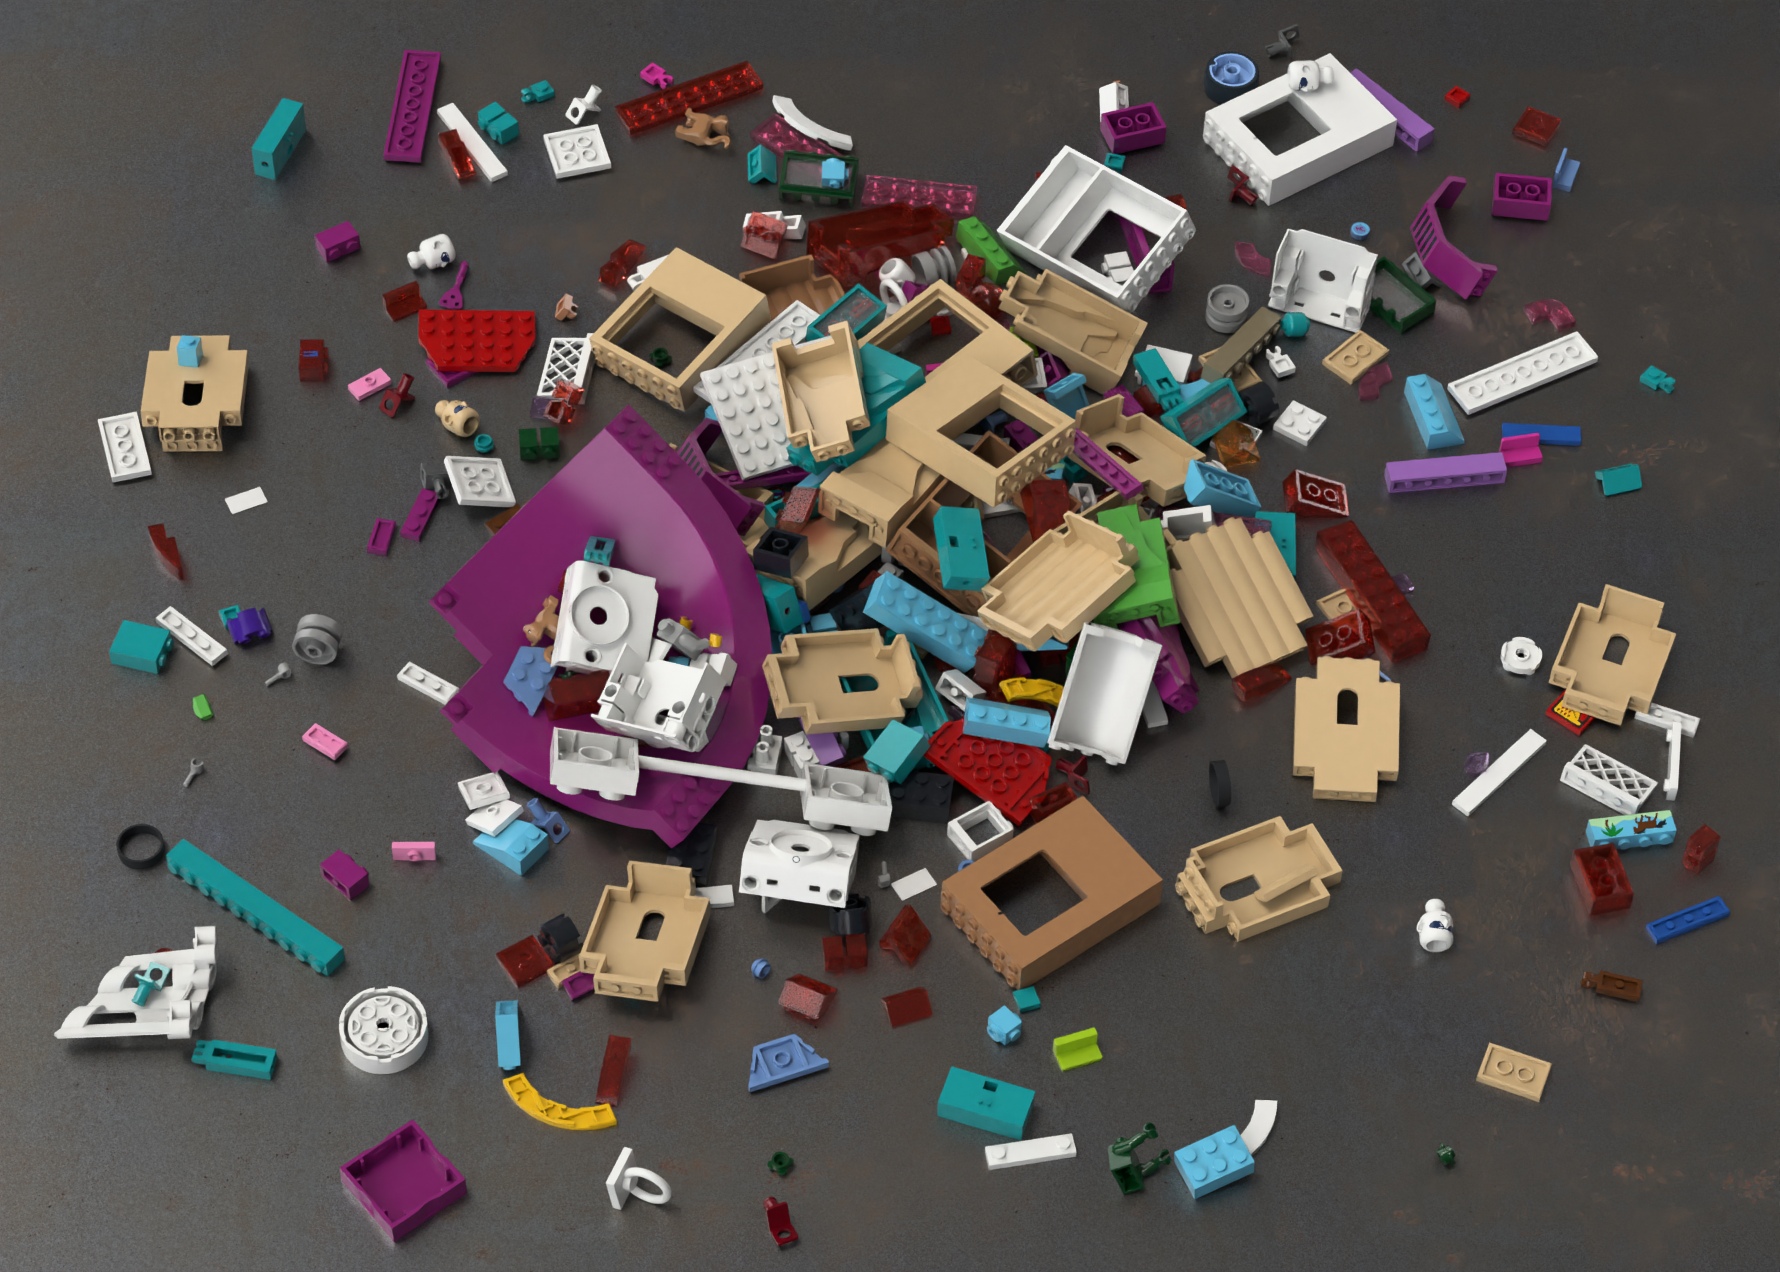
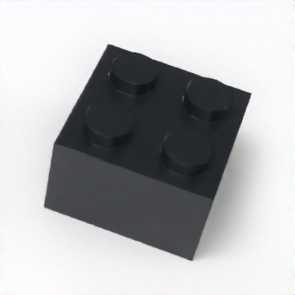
(780, 552)

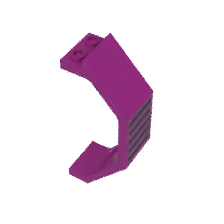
(1441, 256)
(740, 509)

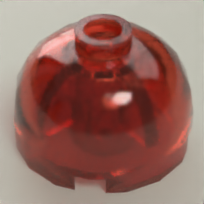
(986, 297)

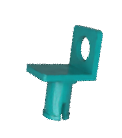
(148, 984)

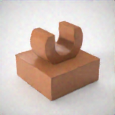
(566, 308)

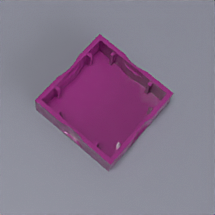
(403, 1180)

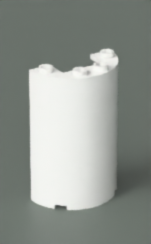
(1104, 693)

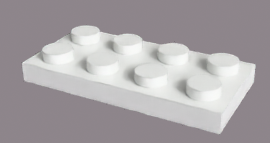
(124, 447)

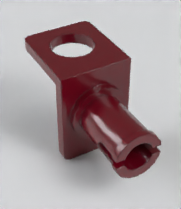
(1240, 189)
(397, 395)
(1075, 772)
(779, 1220)

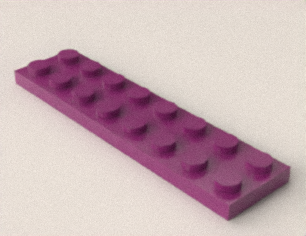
(412, 106)

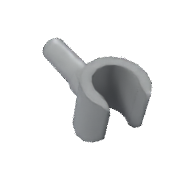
(284, 672)
(195, 770)
(884, 879)

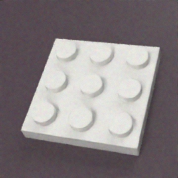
(577, 151)
(479, 481)

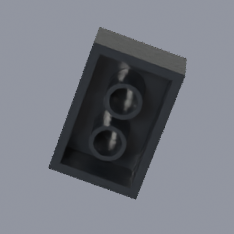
(850, 614)
(922, 797)
(696, 852)

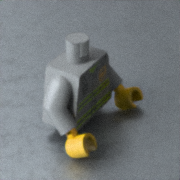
(683, 639)

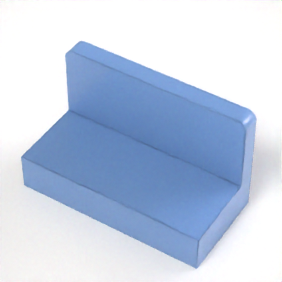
(1565, 172)

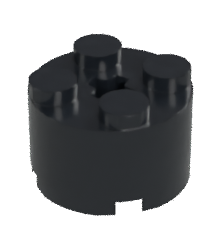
(1259, 404)
(853, 919)
(560, 938)

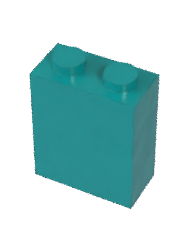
(141, 647)
(896, 752)

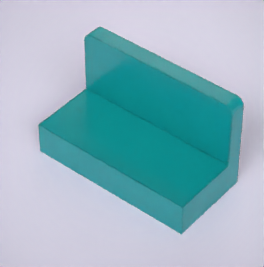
(761, 164)
(1620, 478)

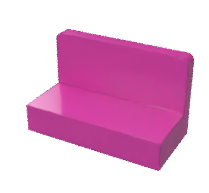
(1521, 450)

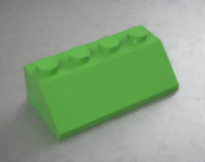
(982, 242)

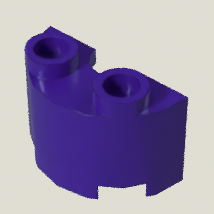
(249, 624)

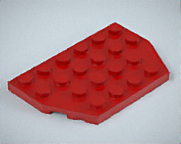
(476, 339)
(991, 768)

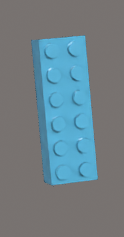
(924, 621)

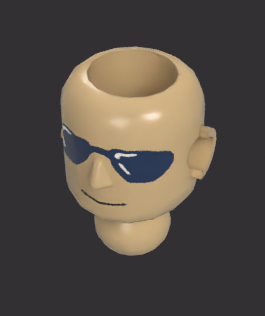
(458, 417)

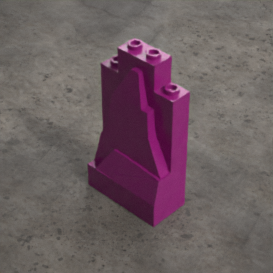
(1172, 668)

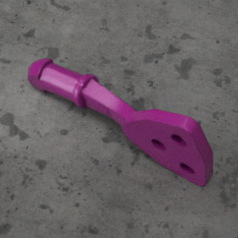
(455, 291)

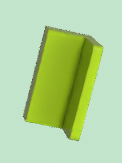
(1077, 1049)

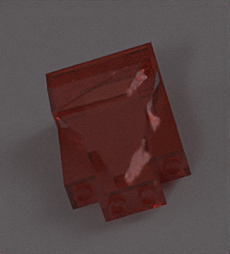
(864, 239)

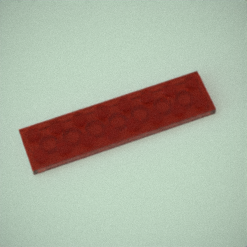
(694, 94)

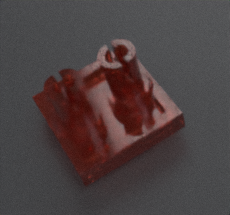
(764, 234)
(906, 936)

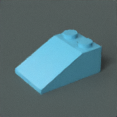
(516, 845)

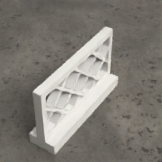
(582, 369)
(1603, 790)

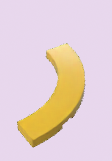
(1032, 689)
(554, 1113)

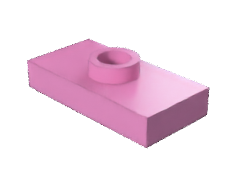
(369, 384)
(325, 741)
(413, 851)

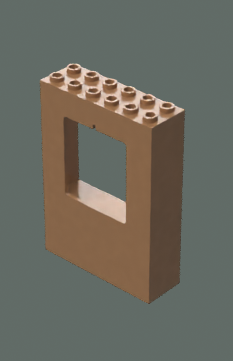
(916, 540)
(1092, 861)

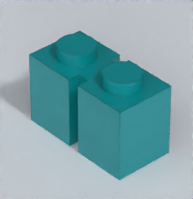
(499, 127)

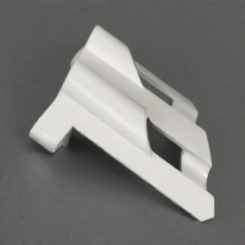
(171, 1012)

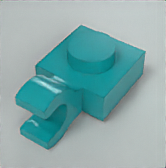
(538, 91)
(1656, 378)

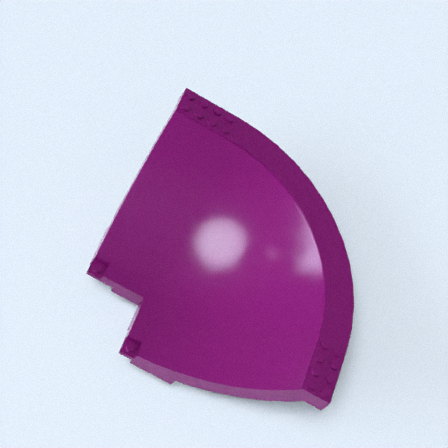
(664, 528)

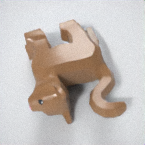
(702, 127)
(546, 623)

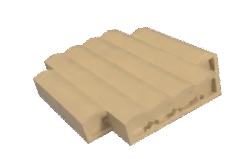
(1059, 583)
(1237, 597)

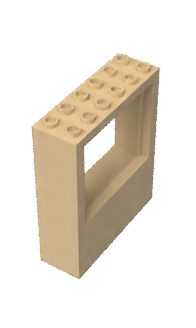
(698, 295)
(993, 346)
(959, 399)

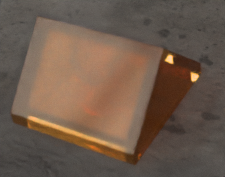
(1235, 445)

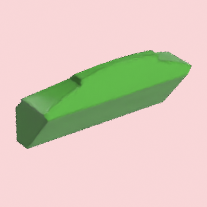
(202, 707)

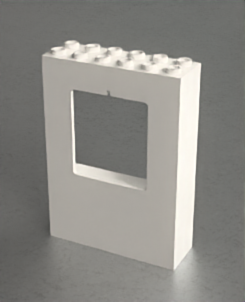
(1343, 112)
(1068, 206)

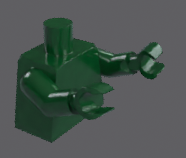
(1125, 1162)

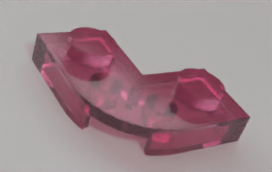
(1551, 309)

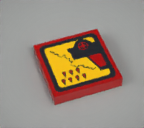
(1571, 719)

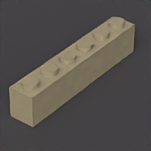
(1242, 346)

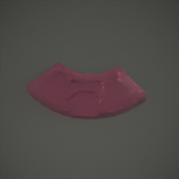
(1251, 259)
(1373, 380)

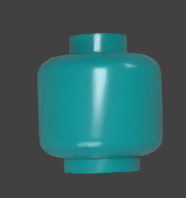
(1295, 324)

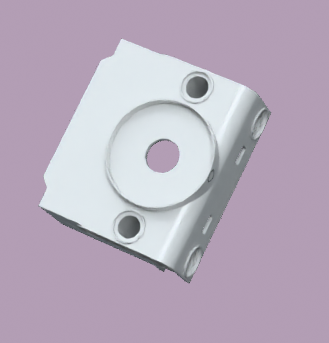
(1298, 279)
(630, 611)
(657, 686)
(827, 864)

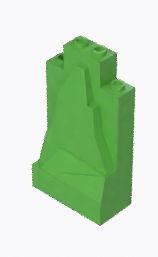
(1154, 588)

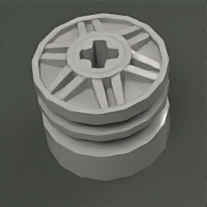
(934, 266)

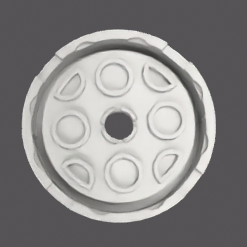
(383, 1048)

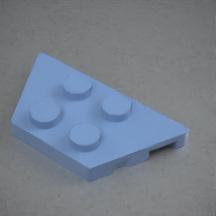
(529, 676)
(782, 1061)

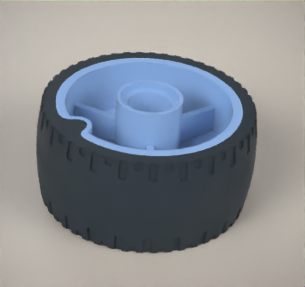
(1230, 76)

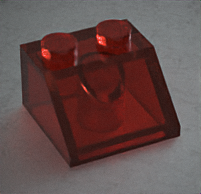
(797, 508)
(807, 996)

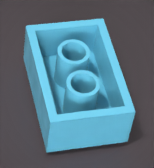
(1214, 1162)

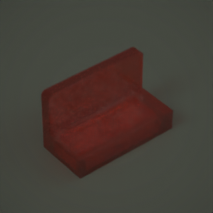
(403, 301)
(907, 1006)

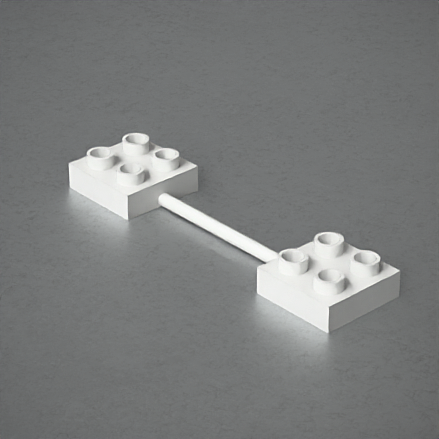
(613, 764)

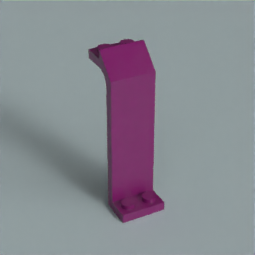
(1140, 249)

